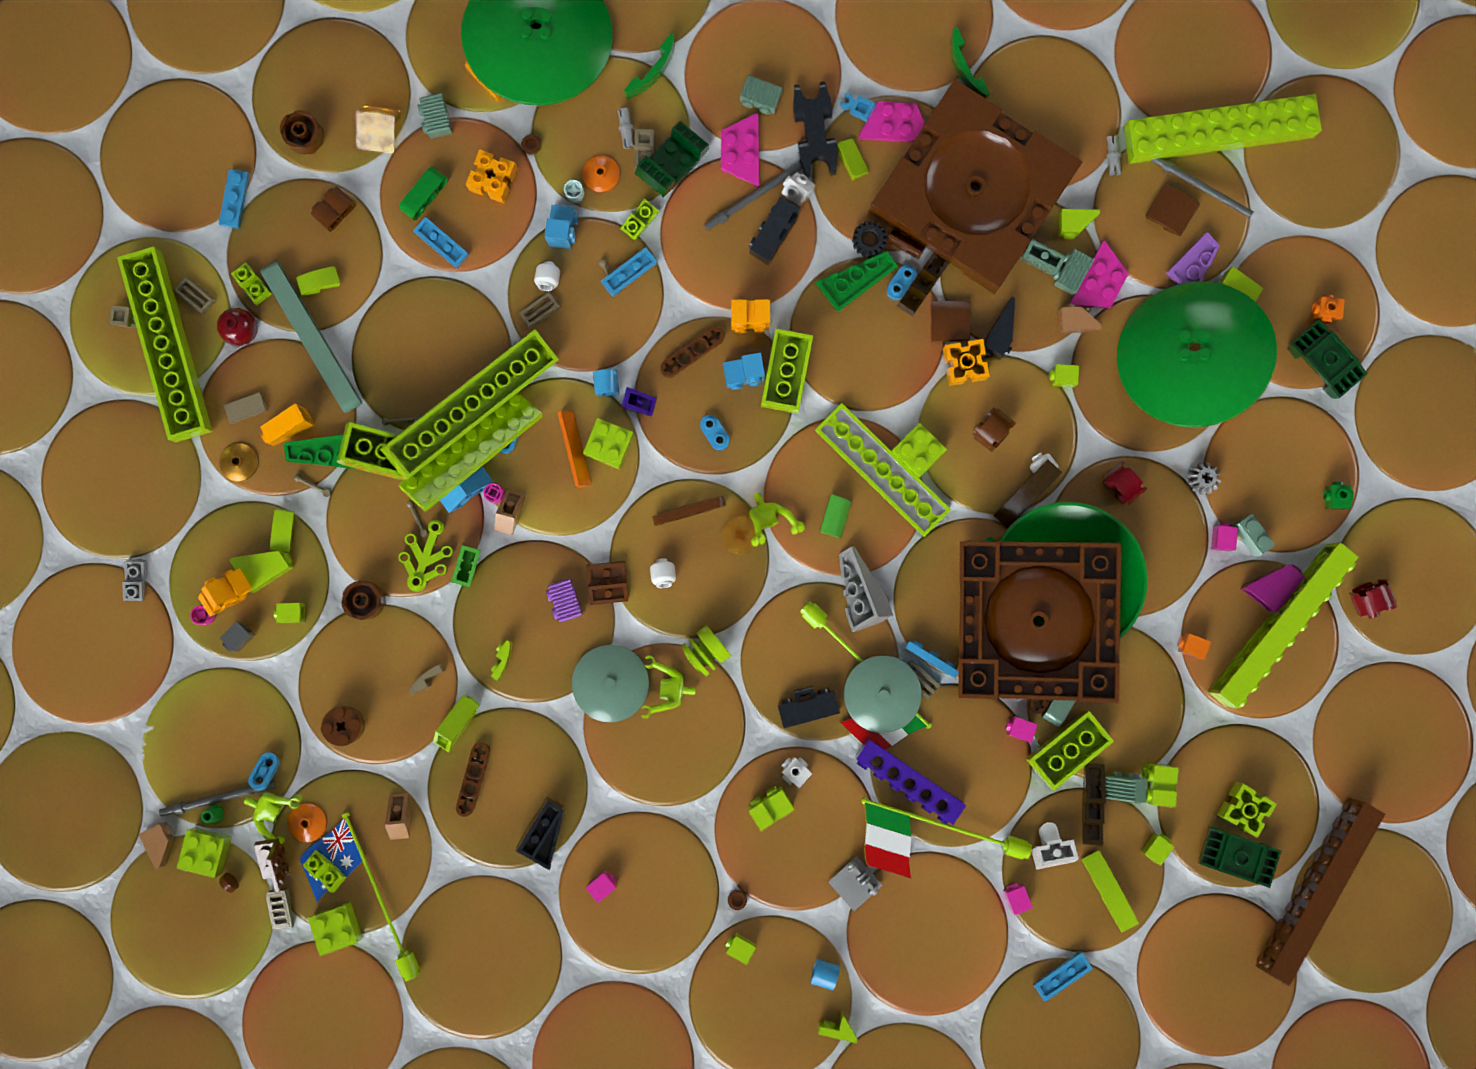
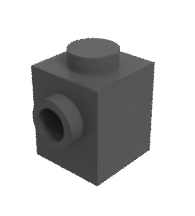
(236, 637)

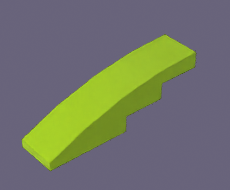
(1110, 891)

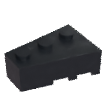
(774, 230)
(541, 835)

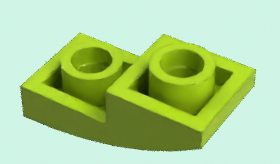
(640, 219)
(316, 280)
(251, 283)
(282, 530)
(504, 653)
(325, 871)

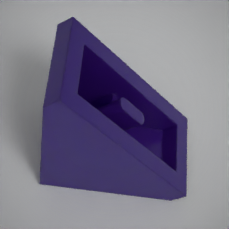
(638, 402)

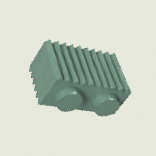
(760, 95)
(435, 116)
(1043, 258)
(1073, 271)
(1253, 535)
(1126, 788)

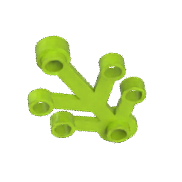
(425, 558)

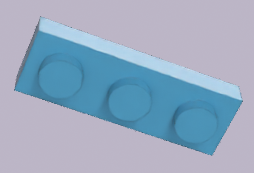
(234, 199)
(441, 242)
(629, 272)
(932, 658)
(1062, 976)

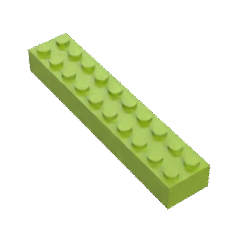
(1222, 128)
(164, 344)
(469, 404)
(1281, 627)

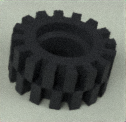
(873, 228)

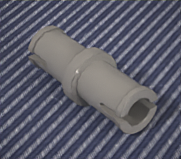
(626, 128)
(1113, 155)

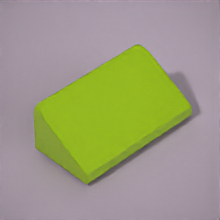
(852, 159)

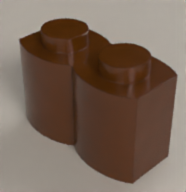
(333, 208)

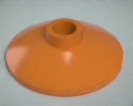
(605, 181)
(316, 822)

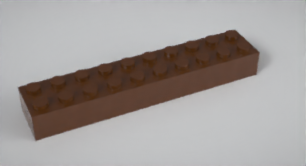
(1319, 890)

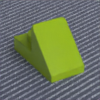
(842, 1031)

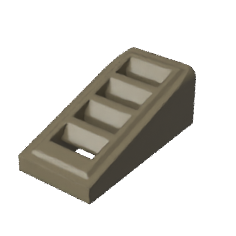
(270, 896)

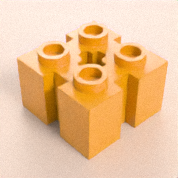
(496, 186)
(750, 315)
(972, 353)
(224, 592)

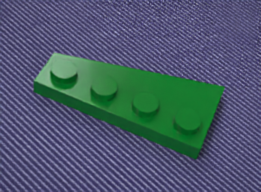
(853, 282)
(315, 451)

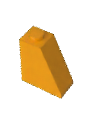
(286, 425)

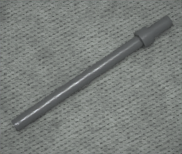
(1170, 167)
(722, 217)
(181, 807)

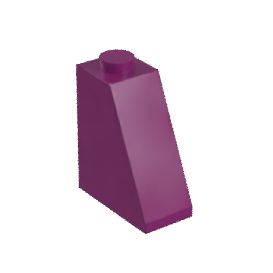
(1274, 587)

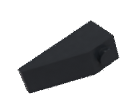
(1001, 335)

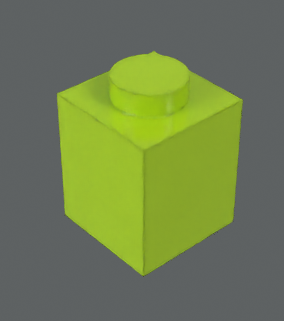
(1064, 375)
(289, 612)
(1158, 848)
(740, 948)

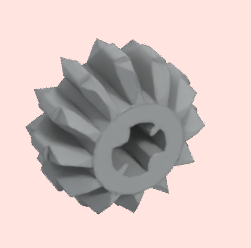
(1209, 474)

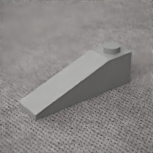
(864, 597)

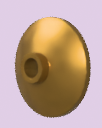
(247, 462)

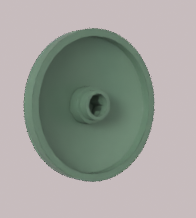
(610, 683)
(882, 694)

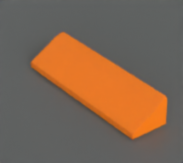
(574, 449)

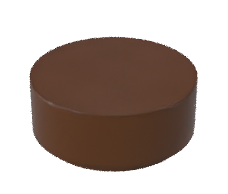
(531, 144)
(228, 882)
(737, 900)

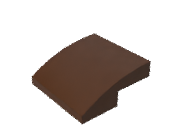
(1172, 210)
(950, 321)
(607, 582)

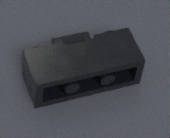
(800, 712)

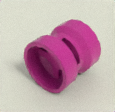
(496, 495)
(199, 617)

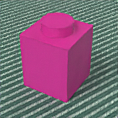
(1224, 537)
(1021, 729)
(602, 886)
(1017, 898)

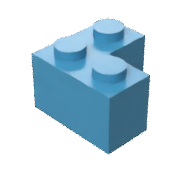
(560, 227)
(744, 371)
(468, 488)

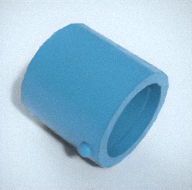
(606, 382)
(825, 974)

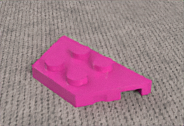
(893, 122)
(741, 150)
(1101, 281)

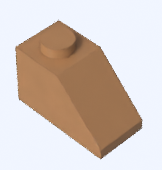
(1076, 320)
(509, 512)
(398, 816)
(158, 843)

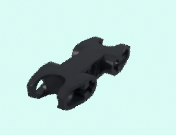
(813, 113)

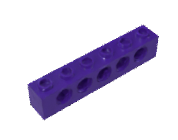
(953, 805)

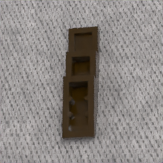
(923, 284)
(1027, 493)
(1093, 804)

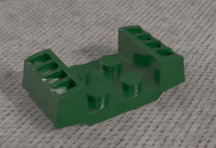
(672, 159)
(1328, 359)
(1239, 857)

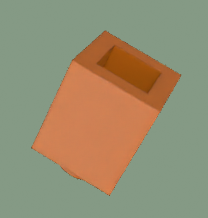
(1193, 646)

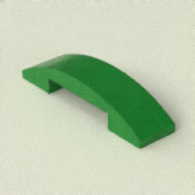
(962, 69)
(639, 86)

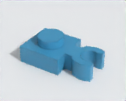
(860, 108)

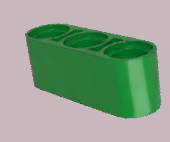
(423, 193)

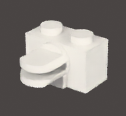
(1053, 850)

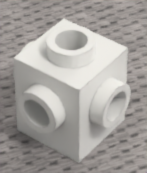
(797, 188)
(802, 774)

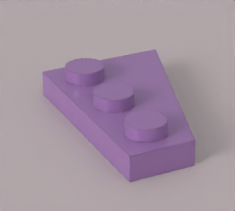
(1195, 261)

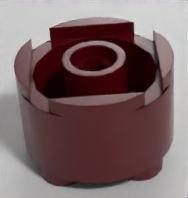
(1124, 483)
(1373, 598)

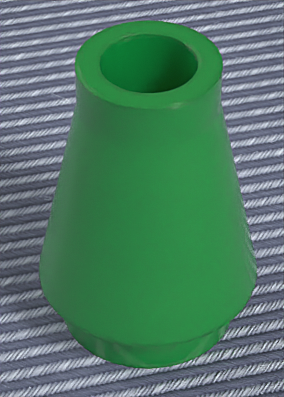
(213, 814)

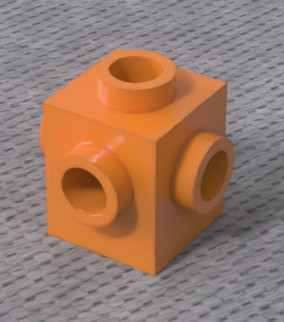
(1328, 309)

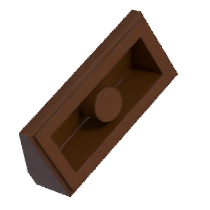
(905, 244)

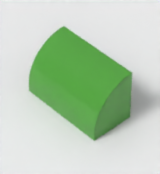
(835, 516)
(465, 566)

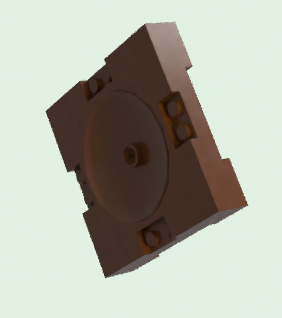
(966, 145)
(1074, 649)

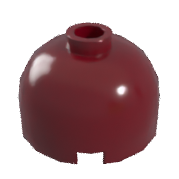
(237, 326)

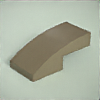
(643, 144)
(122, 317)
(423, 682)

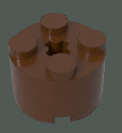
(311, 132)
(994, 429)
(352, 600)
(332, 729)

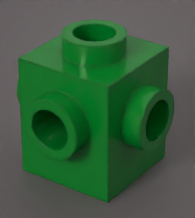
(1338, 496)

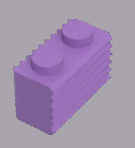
(564, 600)

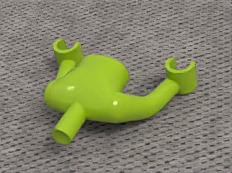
(765, 516)
(670, 689)
(268, 809)

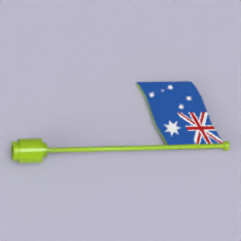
(346, 854)

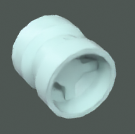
(571, 189)

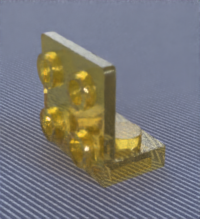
(376, 129)

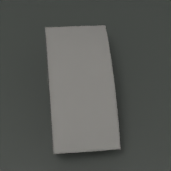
(135, 580)

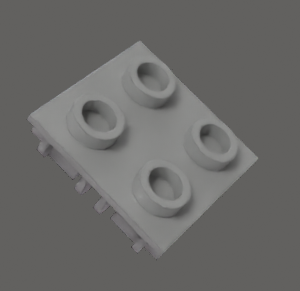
(855, 883)

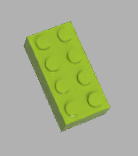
(787, 371)
(1069, 750)

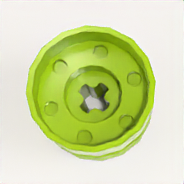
(705, 651)

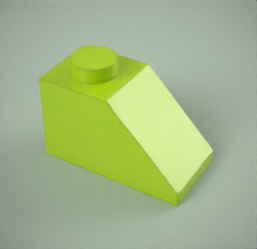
(1074, 221)

